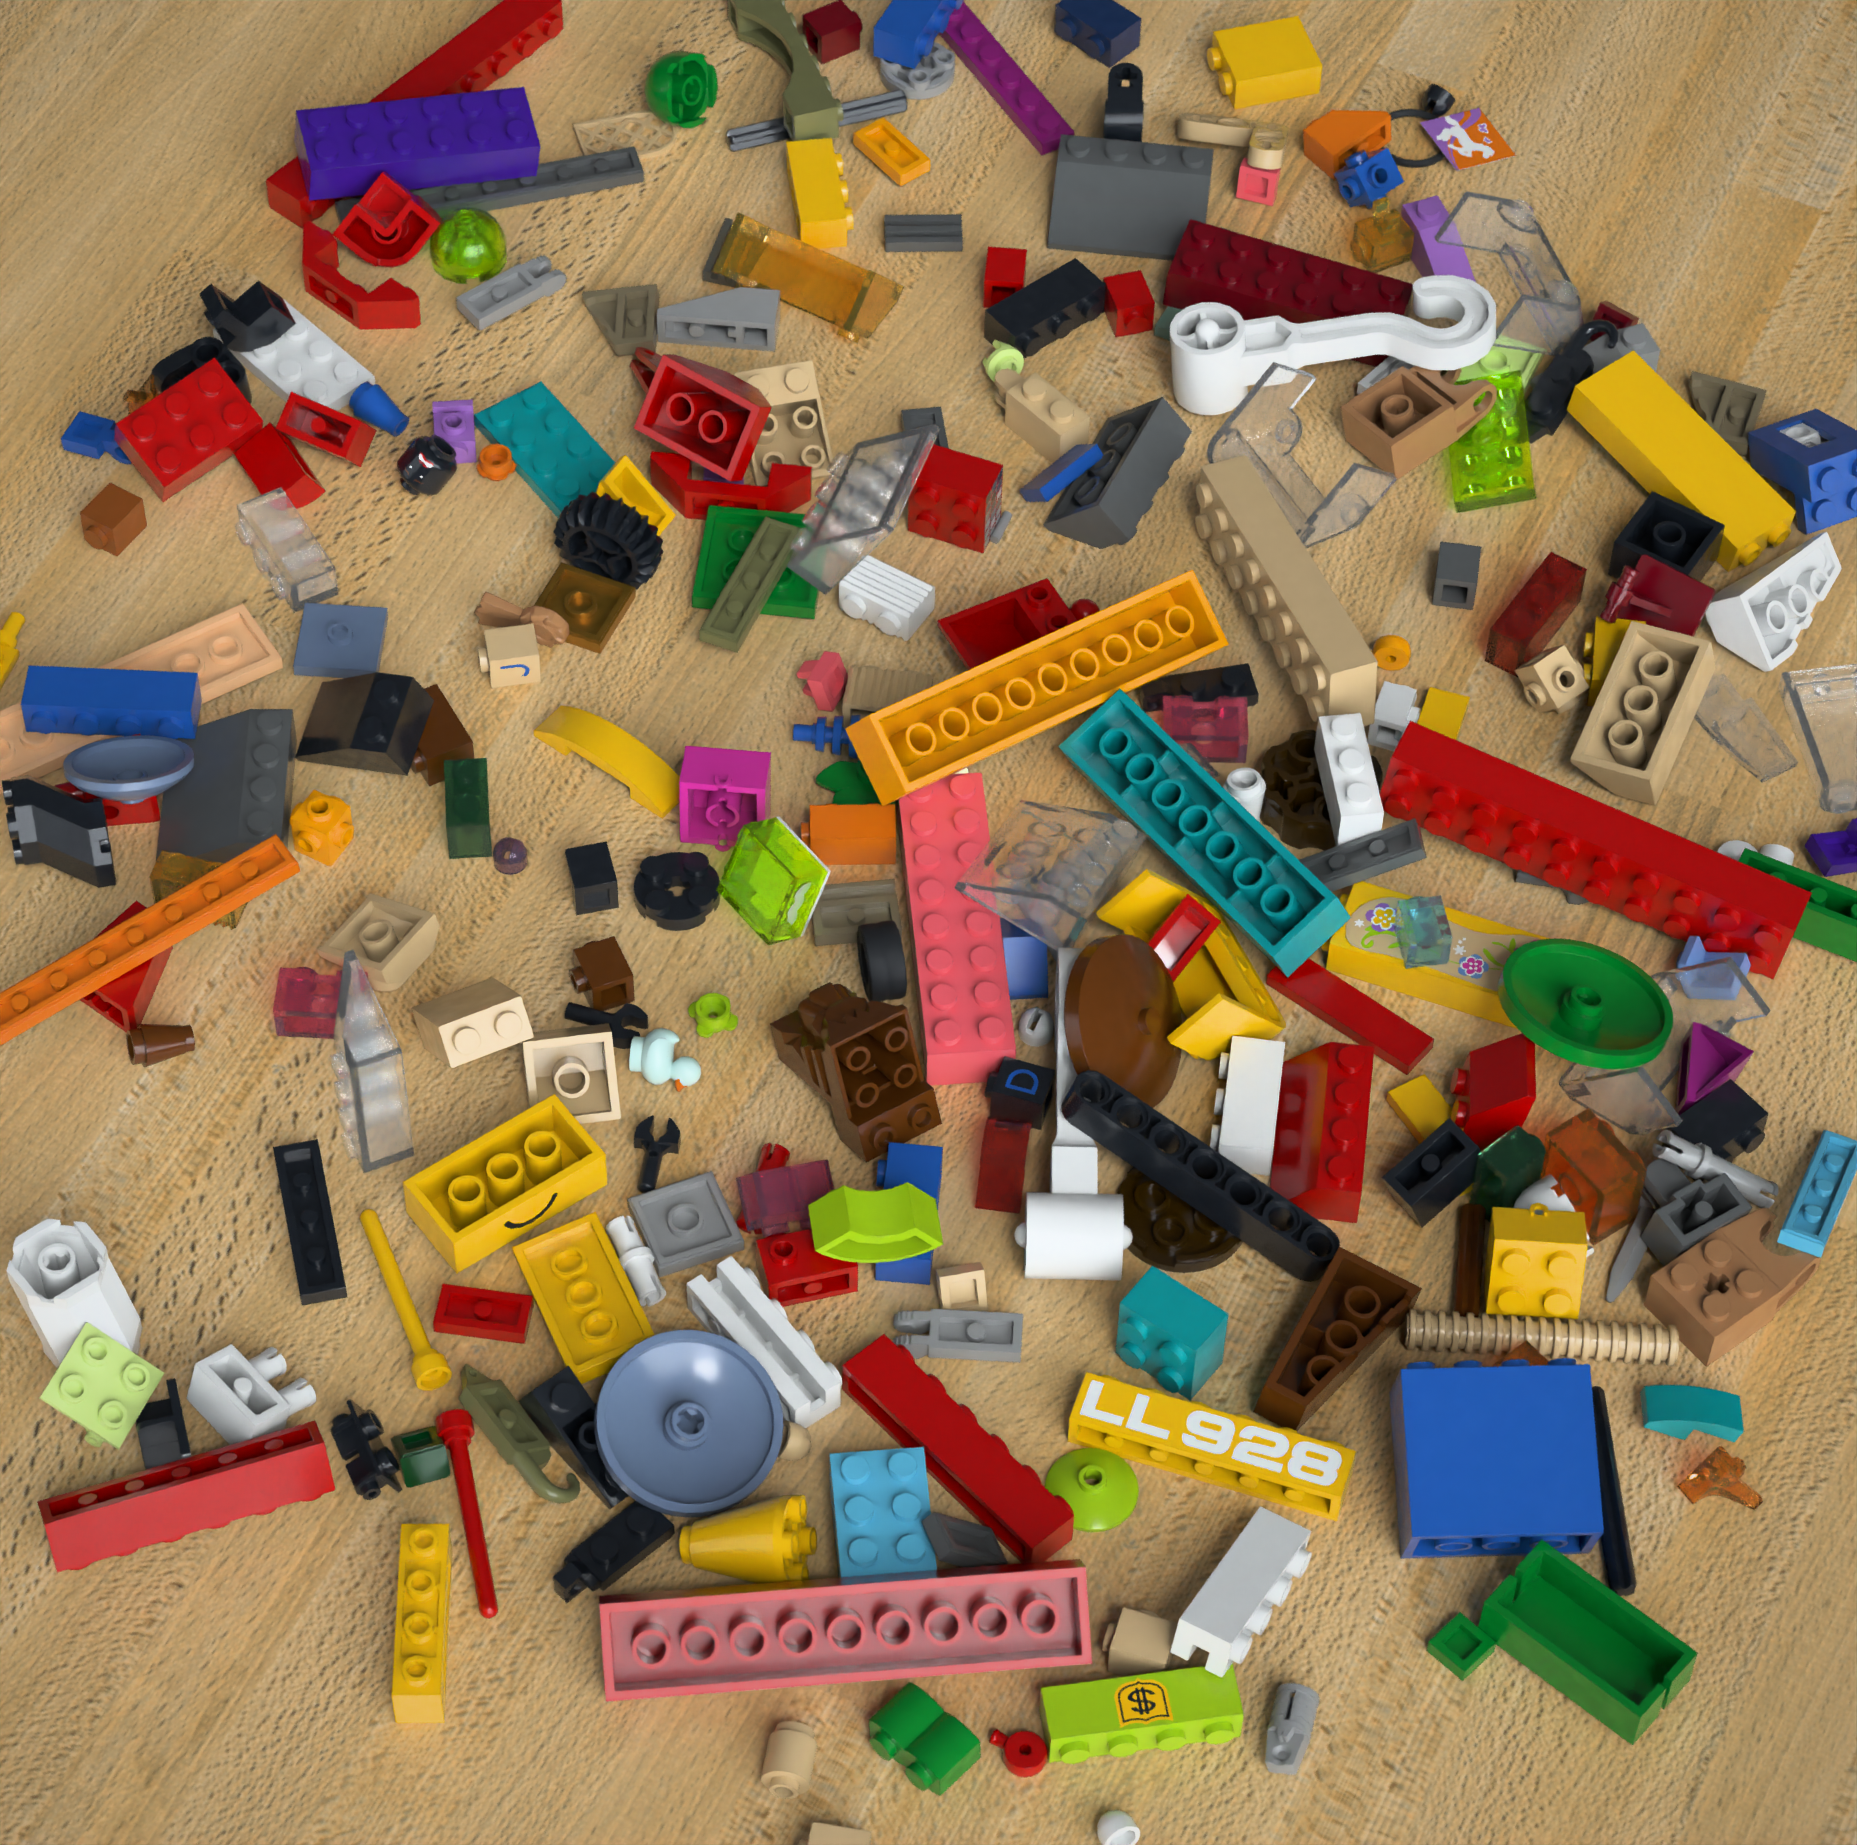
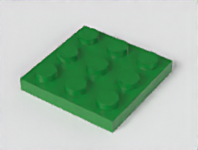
(723, 545)

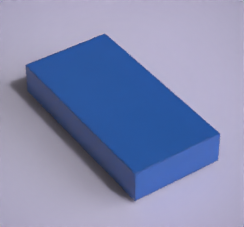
(1061, 473)

